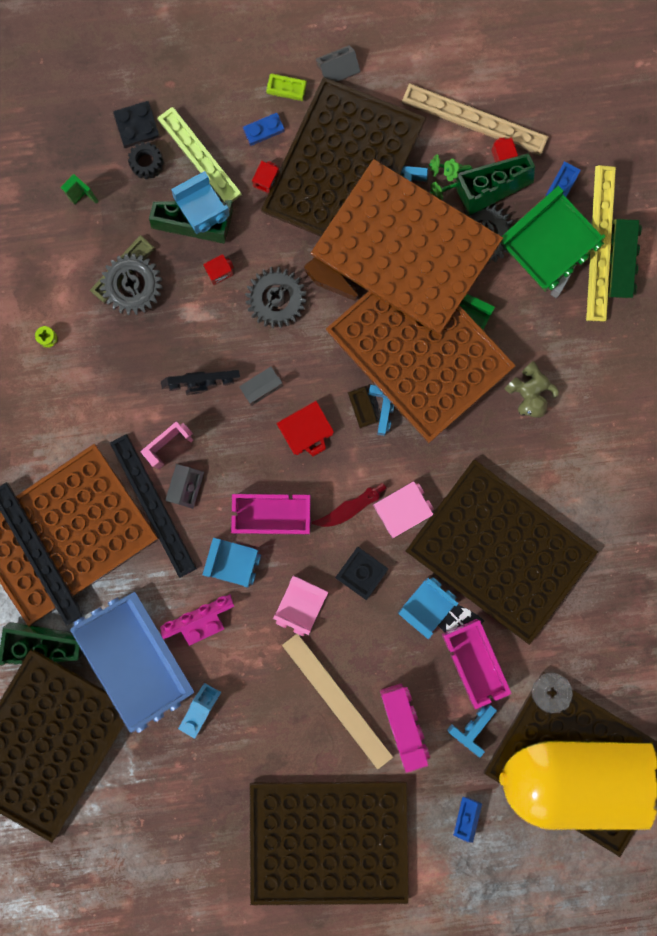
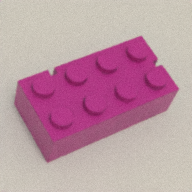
(270, 514)
(476, 663)
(405, 731)

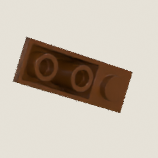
(330, 279)

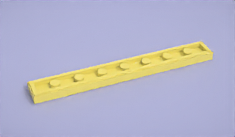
(600, 260)

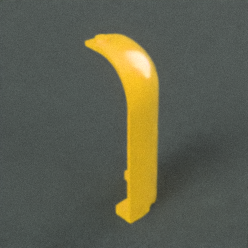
(583, 785)

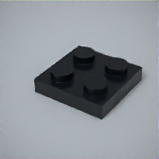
(136, 124)
(361, 573)

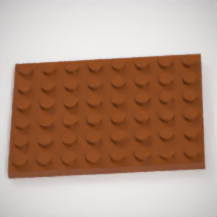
(406, 246)
(421, 372)
(84, 525)

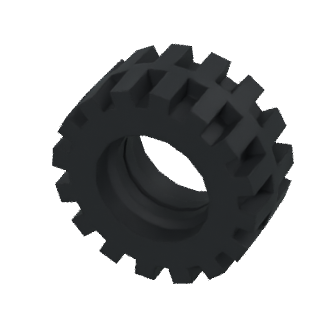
(141, 150)

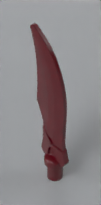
(350, 508)

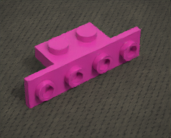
(200, 622)

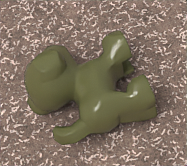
(533, 403)

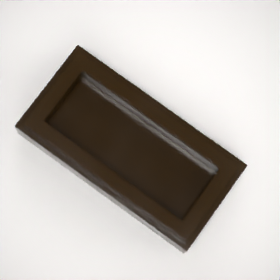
(362, 407)

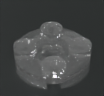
(545, 702)

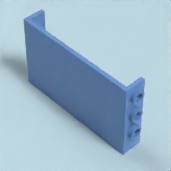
(132, 661)

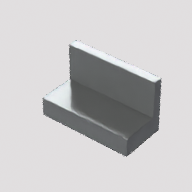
(339, 64)
(261, 386)
(184, 486)

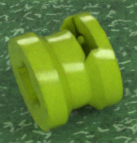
(49, 339)

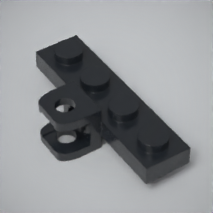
(199, 381)

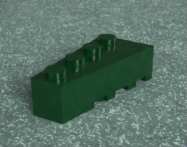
(493, 182)
(169, 218)
(623, 258)
(20, 638)

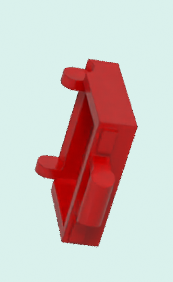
(305, 429)

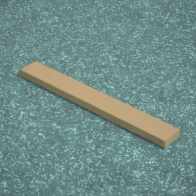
(474, 119)
(337, 701)

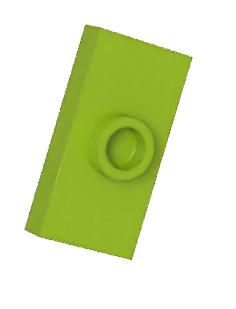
(286, 87)

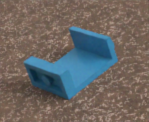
(200, 203)
(231, 562)
(428, 606)

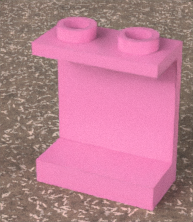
(150, 450)
(404, 509)
(300, 606)

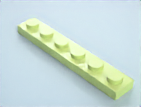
(199, 155)

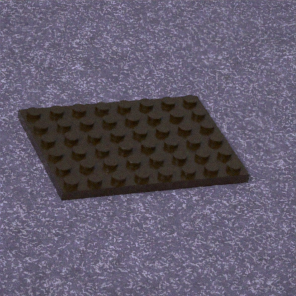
(334, 150)
(501, 551)
(578, 723)
(51, 743)
(328, 843)

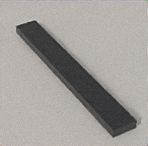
(153, 506)
(38, 556)

